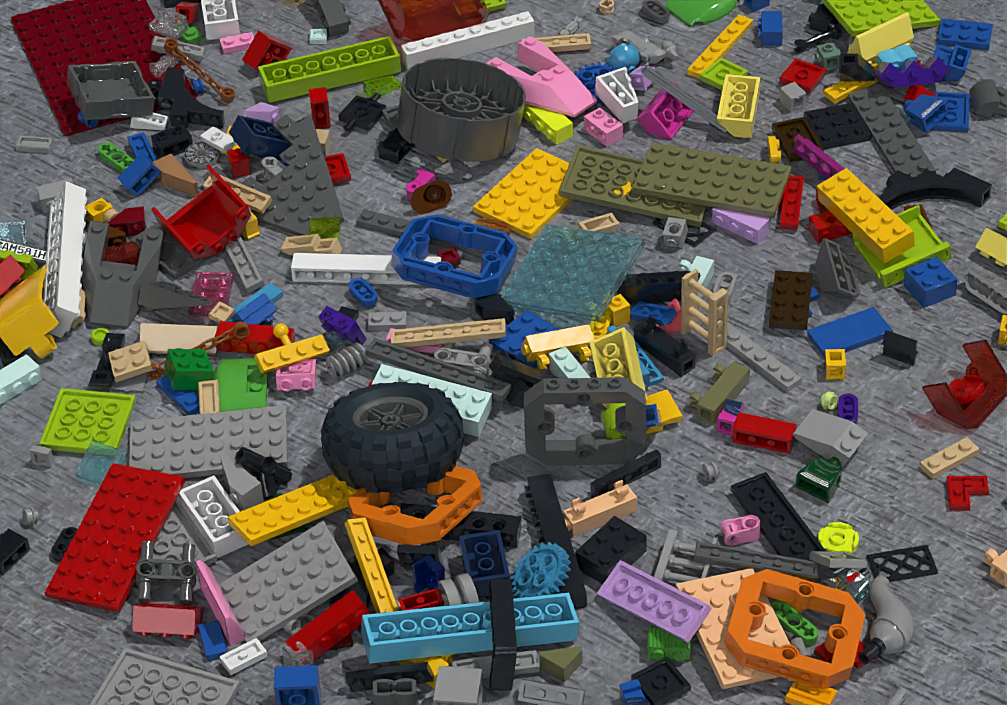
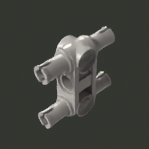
(469, 360)

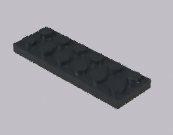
(777, 517)

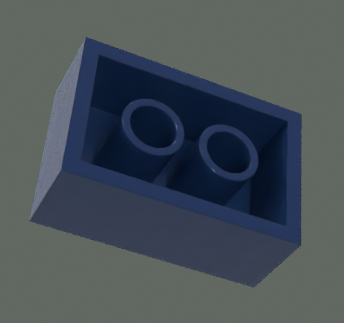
(258, 137)
(483, 559)

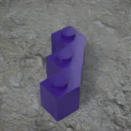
(911, 73)

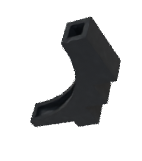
(929, 185)

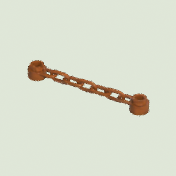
(227, 93)
(239, 333)

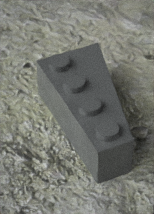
(333, 16)

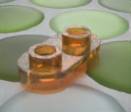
(494, 224)

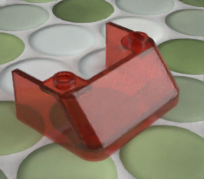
(972, 414)

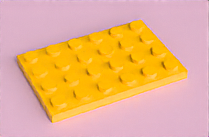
(527, 195)

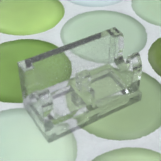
(299, 658)

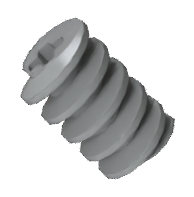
(345, 359)

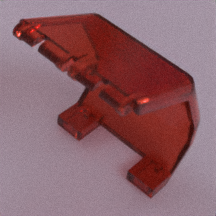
(428, 18)

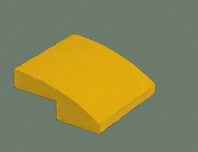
(668, 410)

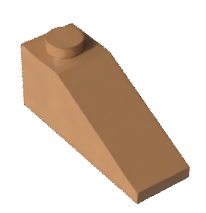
(176, 176)

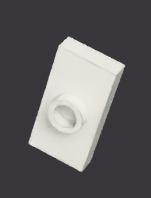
(218, 139)

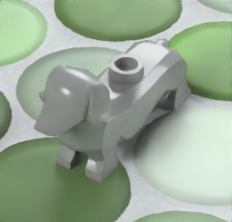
(648, 52)

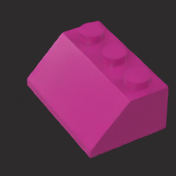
(664, 115)

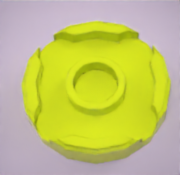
(838, 538)

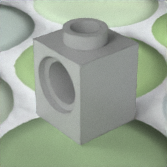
(675, 232)

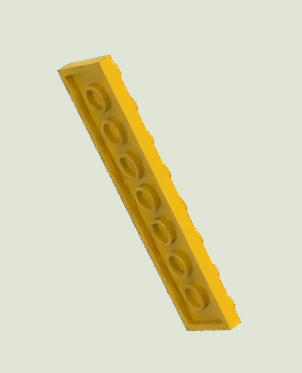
(291, 510)

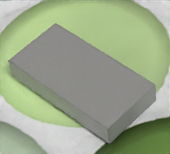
(34, 144)

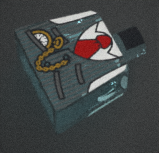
(850, 581)

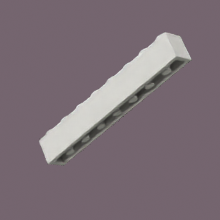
(469, 39)
(346, 267)

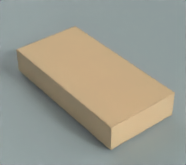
(209, 396)

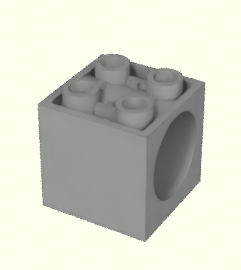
(458, 686)

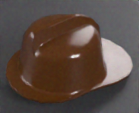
(430, 196)

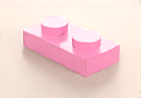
(236, 43)

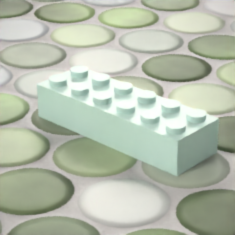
(471, 403)

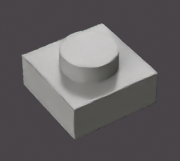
(41, 456)

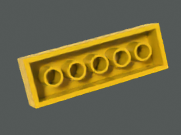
(865, 215)

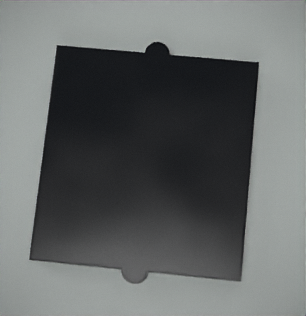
(900, 347)

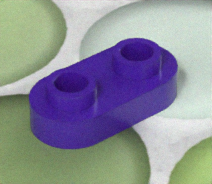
(848, 407)

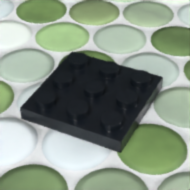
(838, 125)

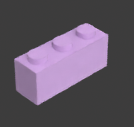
(743, 224)

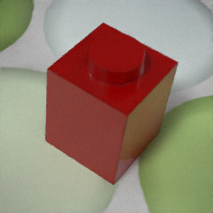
(189, 10)
(238, 163)

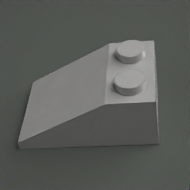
(830, 435)
(240, 485)

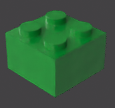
(187, 368)

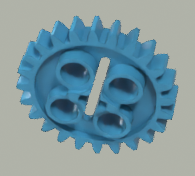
(540, 571)

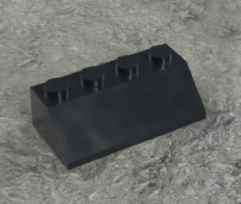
(653, 287)

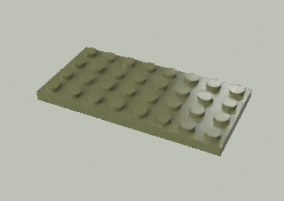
(596, 175)
(712, 179)

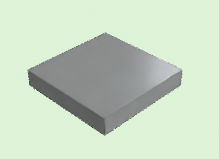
(837, 559)

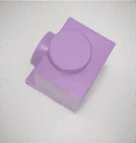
(639, 81)

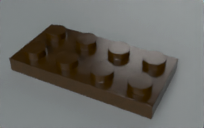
(790, 300)

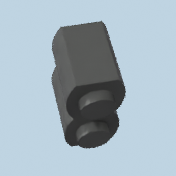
(395, 692)

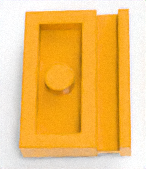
(808, 695)

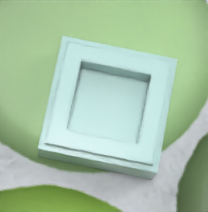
(318, 36)

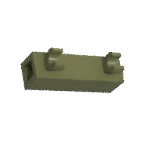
(728, 386)

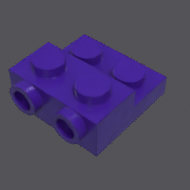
(342, 325)

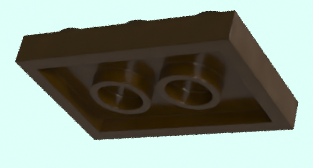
(786, 133)

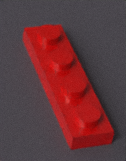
(792, 203)

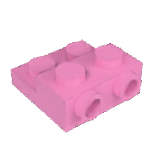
(297, 376)

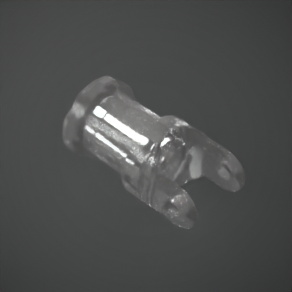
(162, 65)

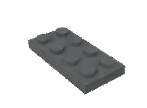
(174, 258)

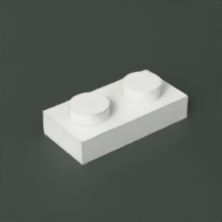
(243, 656)

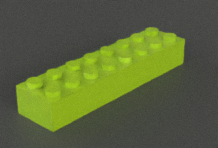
(329, 69)

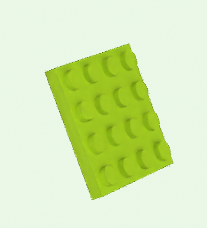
(85, 417)

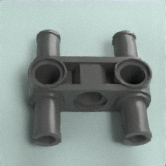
(166, 573)

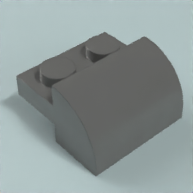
(988, 98)

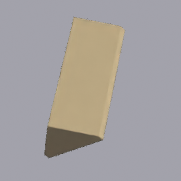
(171, 336)

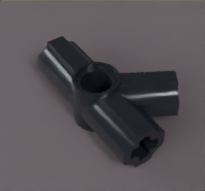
(266, 474)

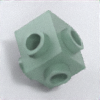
(828, 56)

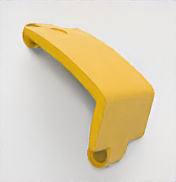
(27, 318)

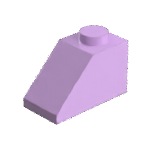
(263, 112)

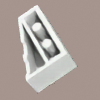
(617, 94)

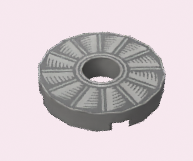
(193, 153)

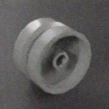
(459, 593)

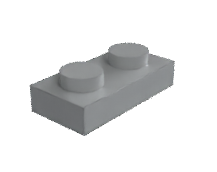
(385, 320)

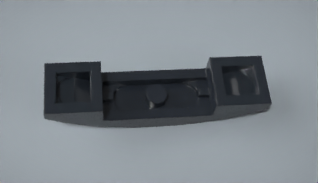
(103, 375)

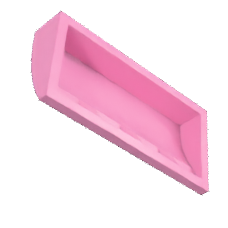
(219, 604)

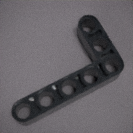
(503, 635)

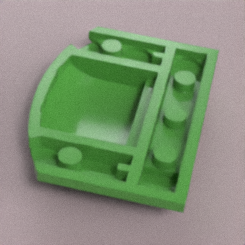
(700, 10)
(241, 384)

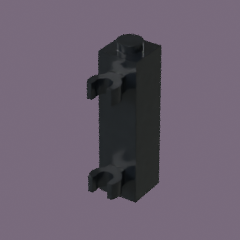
(664, 347)

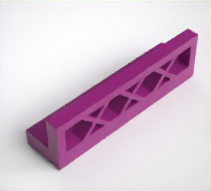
(816, 157)

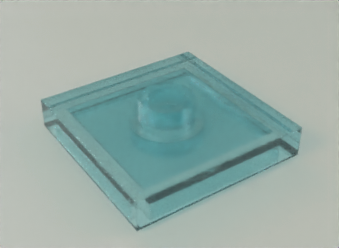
(98, 461)

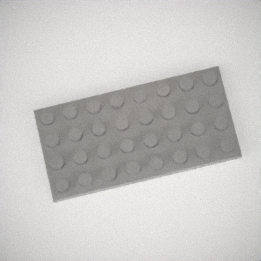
(192, 443)

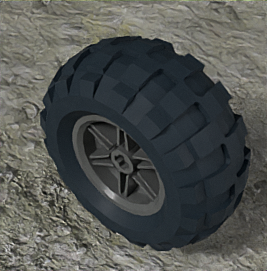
(392, 437)

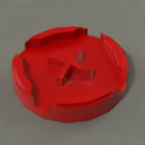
(967, 388)

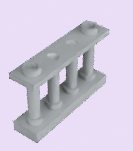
(668, 560)

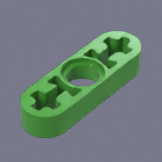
(104, 149)
(792, 614)

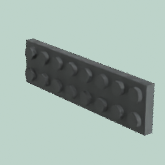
(890, 131)

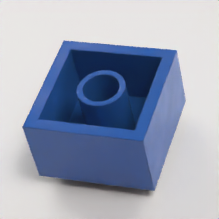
(930, 282)
(297, 685)

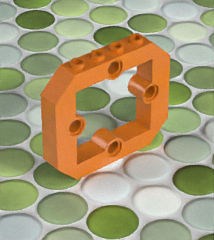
(408, 530)
(786, 661)

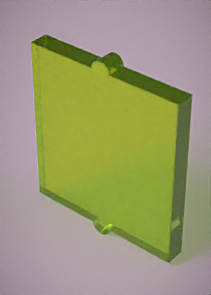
(325, 227)

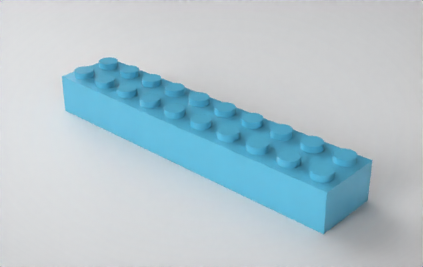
(465, 628)

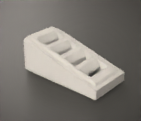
(147, 122)

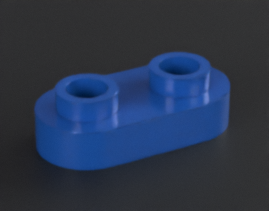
(363, 292)

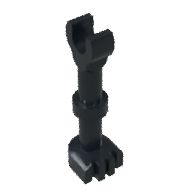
(834, 32)

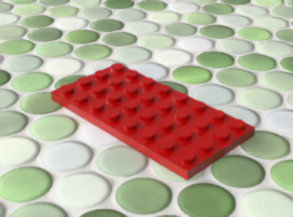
(107, 545)

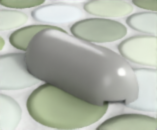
(986, 291)

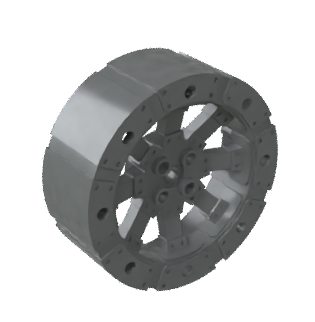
(460, 109)

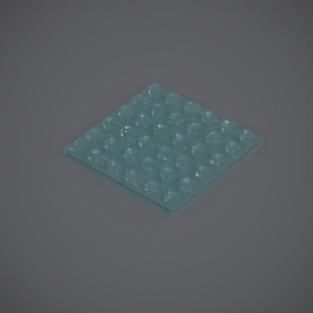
(572, 272)

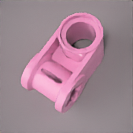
(742, 530)

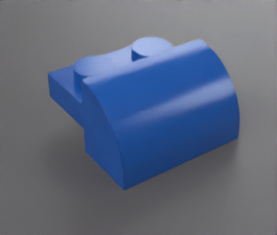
(955, 59)

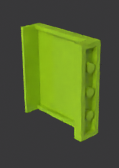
(926, 247)

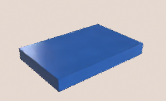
(958, 116)

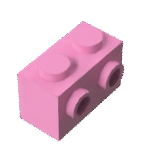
(603, 127)

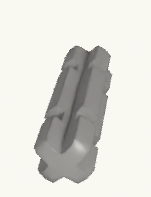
(571, 26)

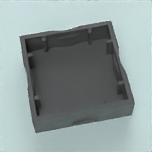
(110, 90)

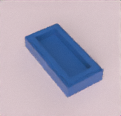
(212, 640)

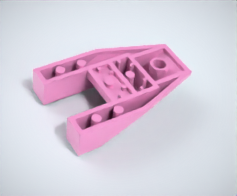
(553, 86)

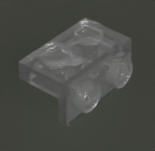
(169, 23)

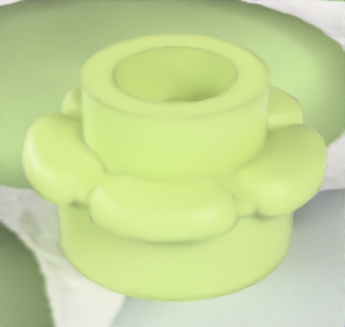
(829, 400)

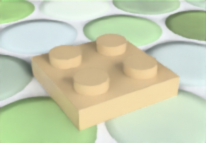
(130, 361)

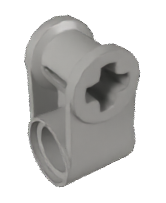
(271, 167)

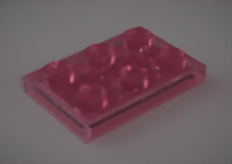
(212, 286)

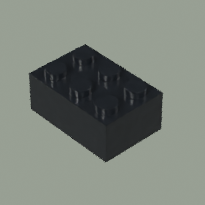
(608, 546)

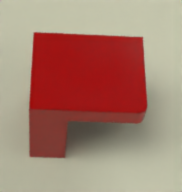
(915, 91)

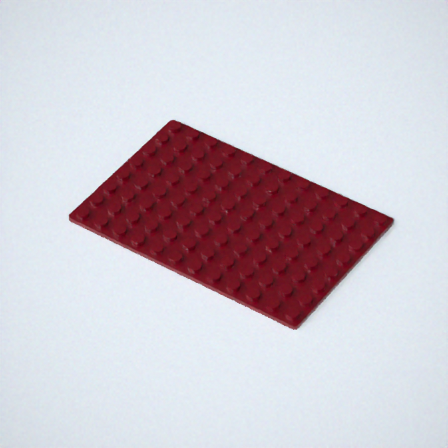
(86, 34)

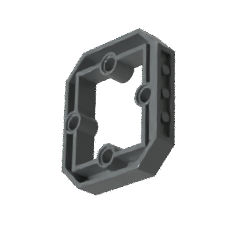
(585, 449)

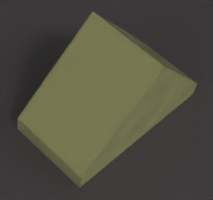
(561, 662)

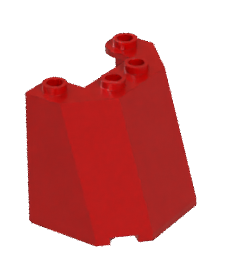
(207, 220)

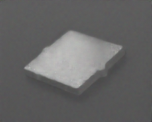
(131, 385)

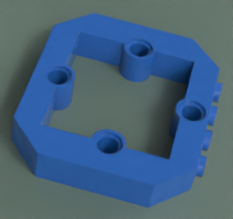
(414, 244)

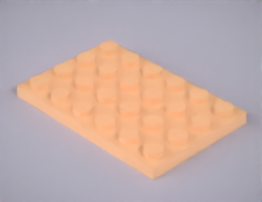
(720, 594)

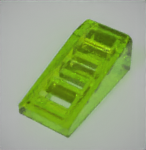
(381, 85)

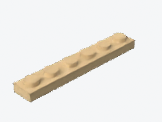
(449, 333)

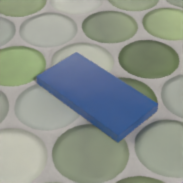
(849, 331)

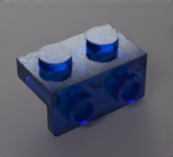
(427, 573)

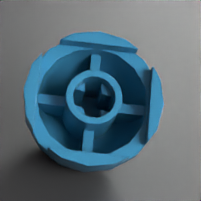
(624, 56)

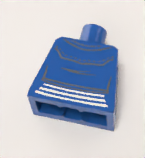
(926, 111)

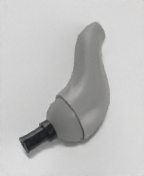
(893, 623)

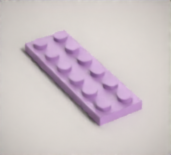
(654, 601)

